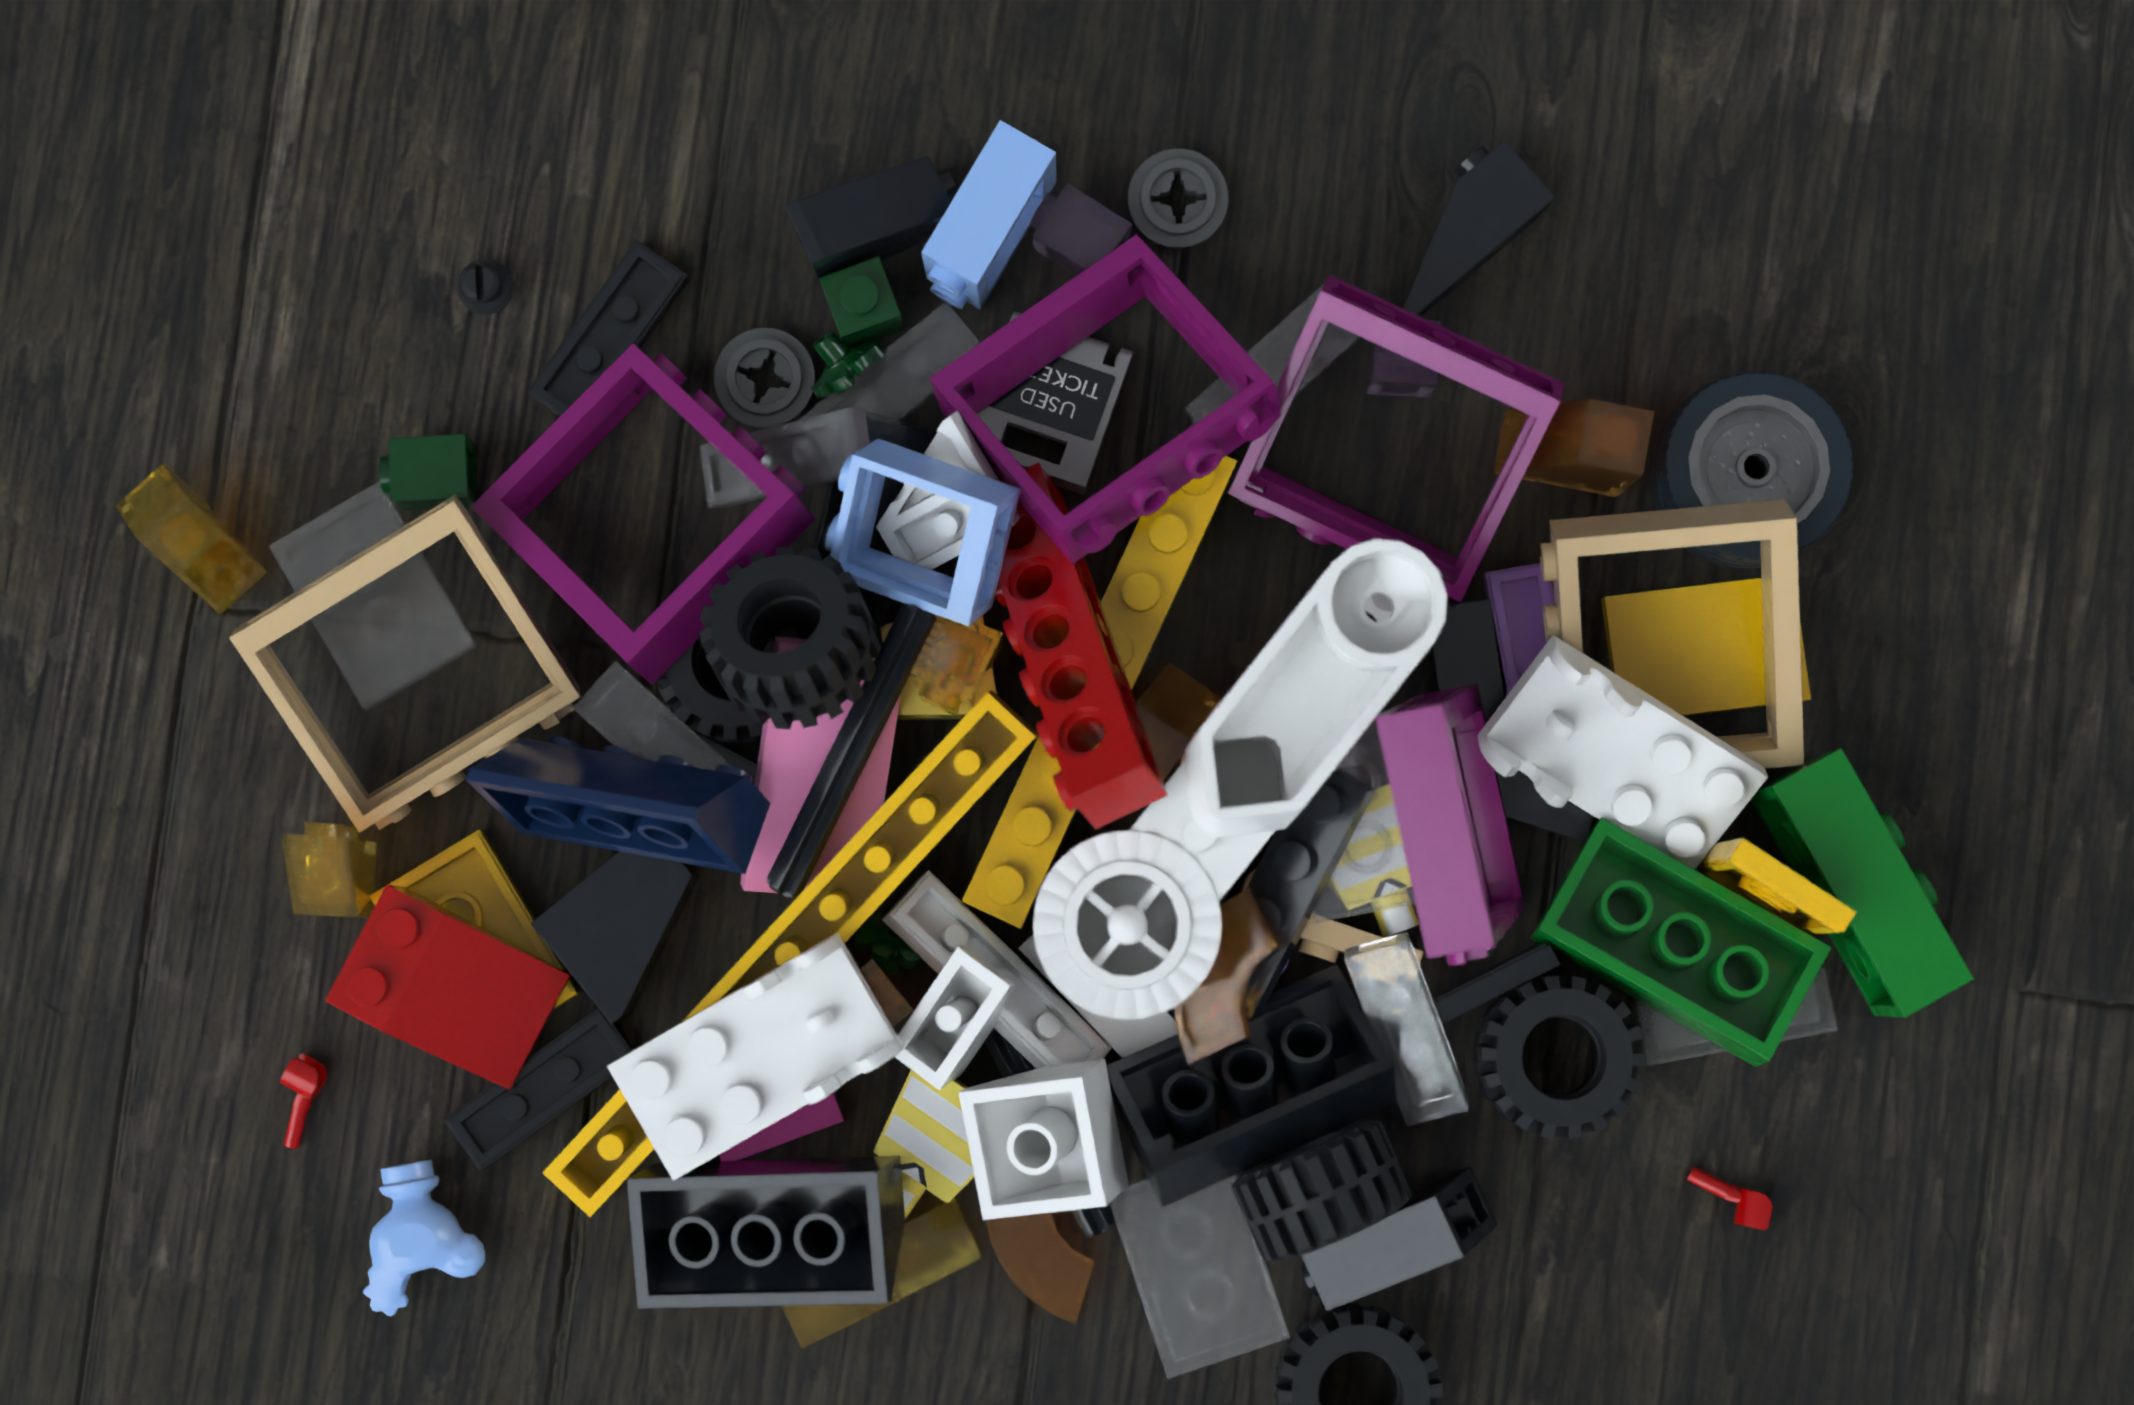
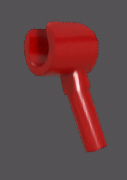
(307, 1079)
(1752, 1207)

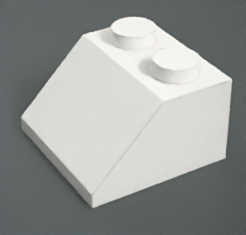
(1044, 1141)

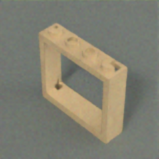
(1698, 526)
(444, 768)

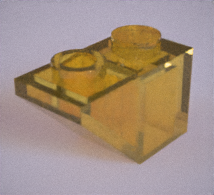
(190, 539)
(955, 664)
(330, 871)

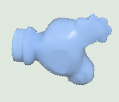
(415, 1237)

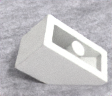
(953, 1018)

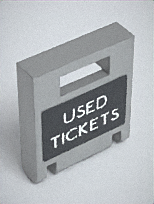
(1067, 404)

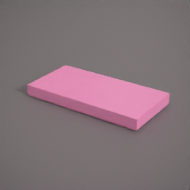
(787, 772)

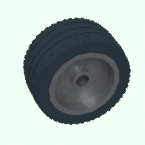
(1776, 427)

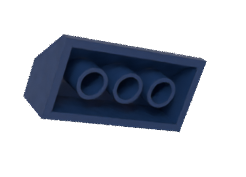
(625, 801)

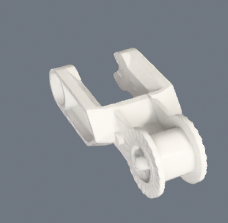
(1137, 913)

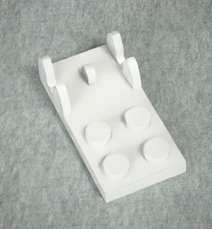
(1618, 754)
(756, 1056)

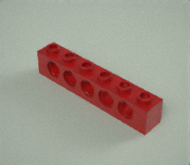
(1074, 674)

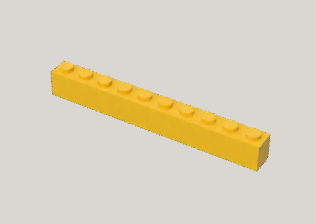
(834, 902)

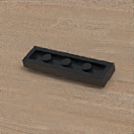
(1298, 870)

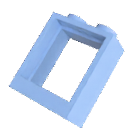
(988, 217)
(982, 548)

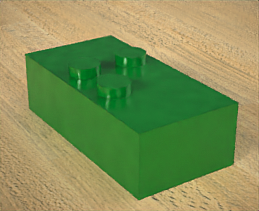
(1854, 854)
(1681, 943)

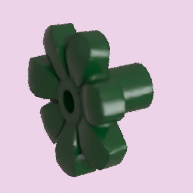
(842, 363)
(885, 945)

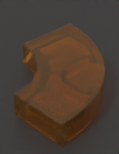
(1215, 1011)
(1042, 1262)

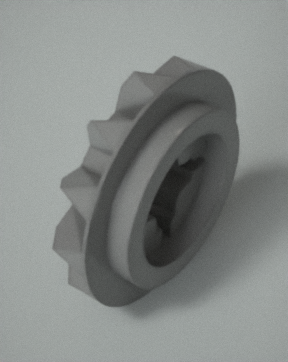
(1199, 179)
(751, 352)

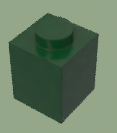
(862, 303)
(429, 470)

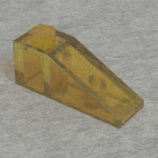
(930, 1250)

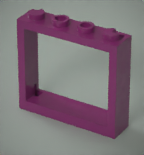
(1063, 322)
(1438, 349)
(572, 437)
(1451, 823)

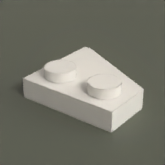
(927, 525)

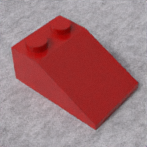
(447, 986)

